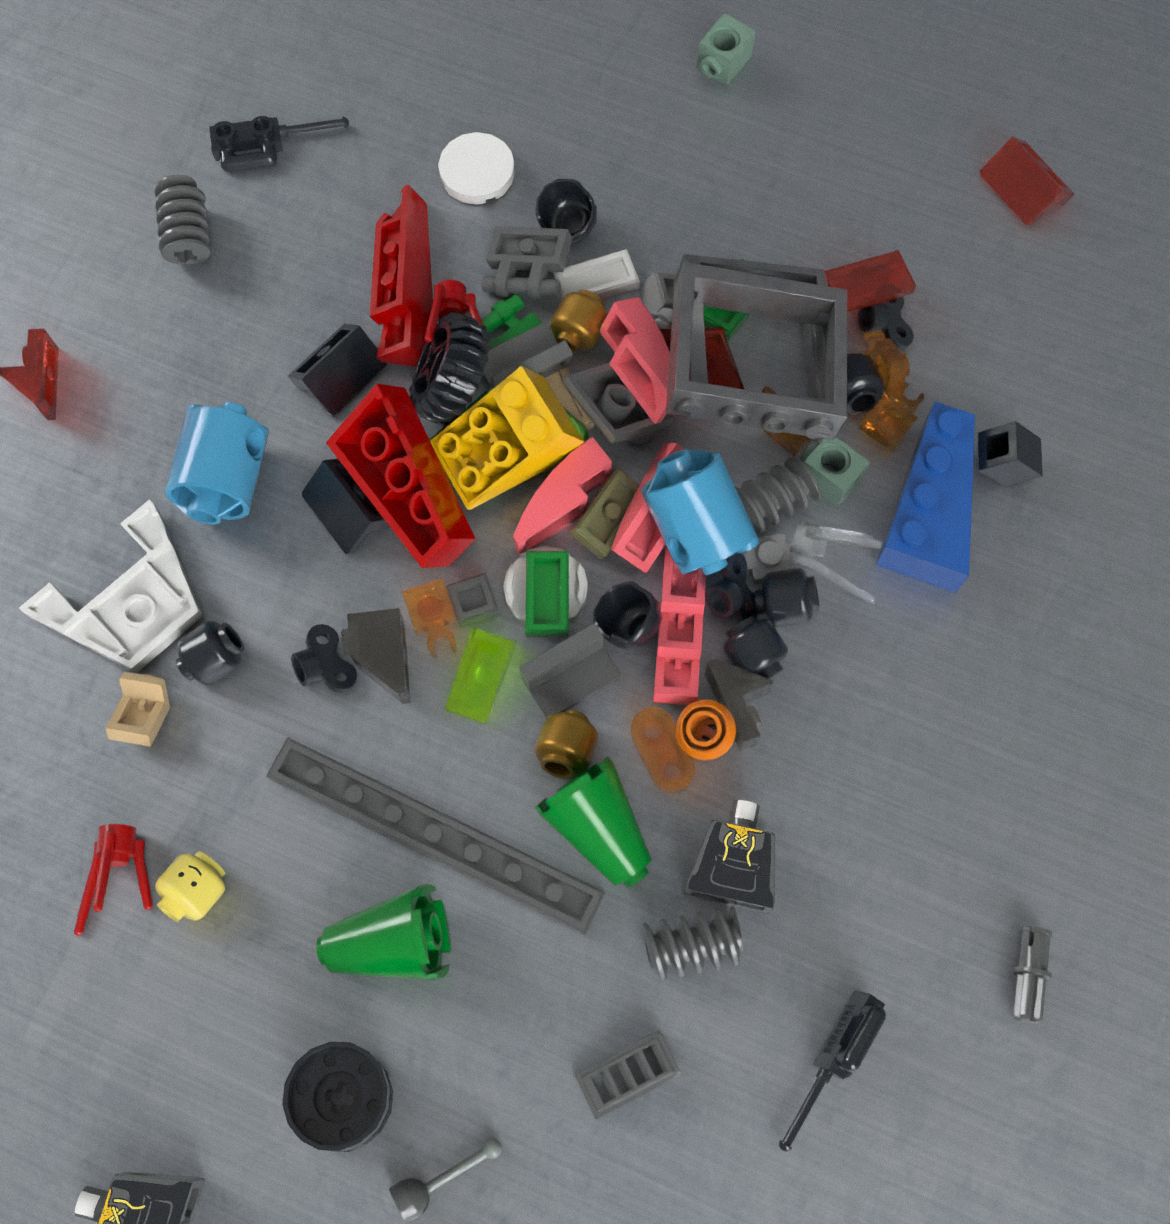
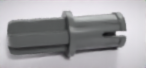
(1032, 974)

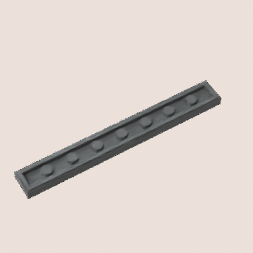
(436, 835)

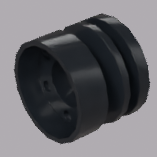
(310, 1089)

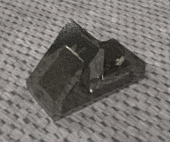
(733, 689)

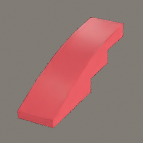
(679, 635)

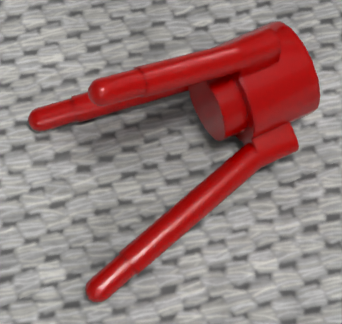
(448, 298)
(113, 849)

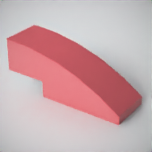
(639, 355)
(562, 495)
(638, 535)

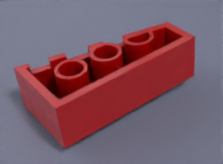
(402, 476)

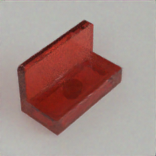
(1025, 180)
(872, 280)

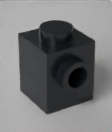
(1010, 454)

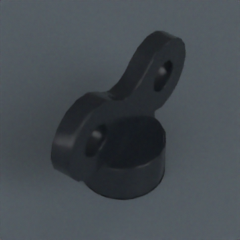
(888, 319)
(732, 592)
(323, 661)

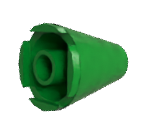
(599, 823)
(390, 939)

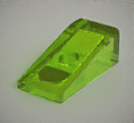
(480, 675)

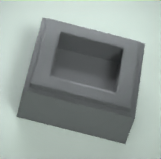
(472, 600)

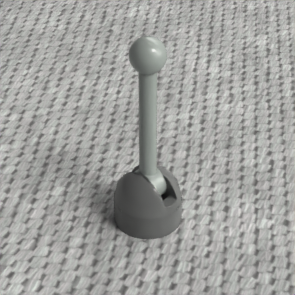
(413, 1195)

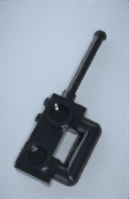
(259, 133)
(842, 1051)

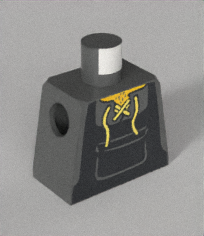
(736, 862)
(142, 1199)

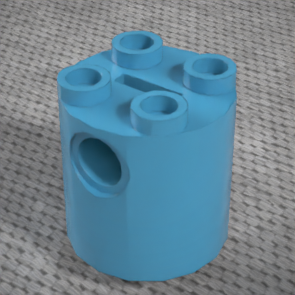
(216, 463)
(698, 511)

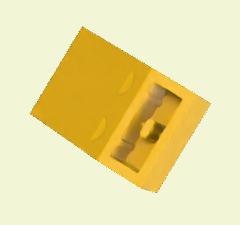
(506, 438)

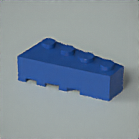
(934, 508)

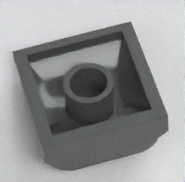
(612, 406)

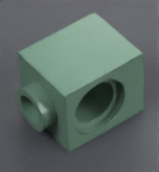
(725, 49)
(851, 466)

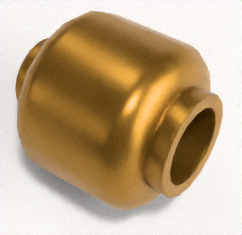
(579, 320)
(566, 744)

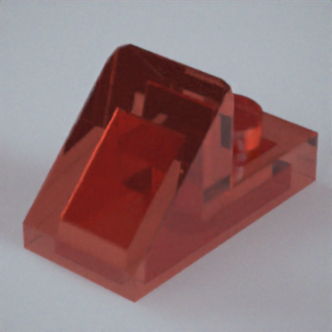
(38, 377)

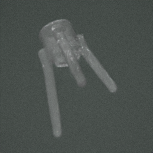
(813, 540)

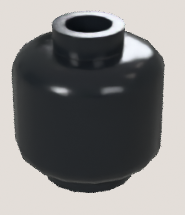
(864, 383)
(787, 597)
(756, 647)
(209, 652)

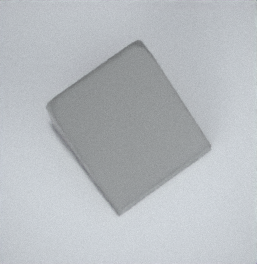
(658, 291)

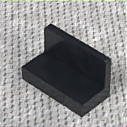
(338, 368)
(342, 505)

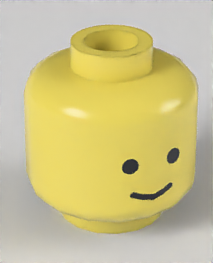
(190, 886)

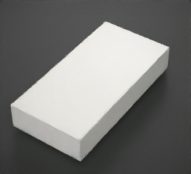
(603, 275)

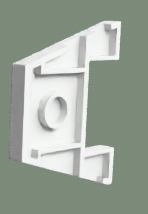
(136, 612)

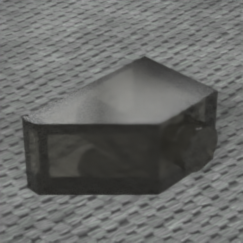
(380, 649)

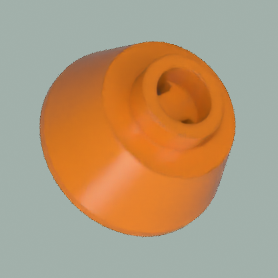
(694, 725)

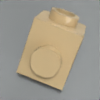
(139, 709)

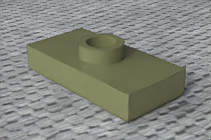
(604, 513)

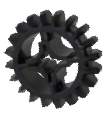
(450, 368)

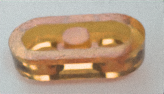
(661, 751)

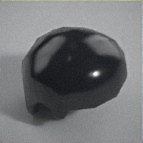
(567, 206)
(627, 615)

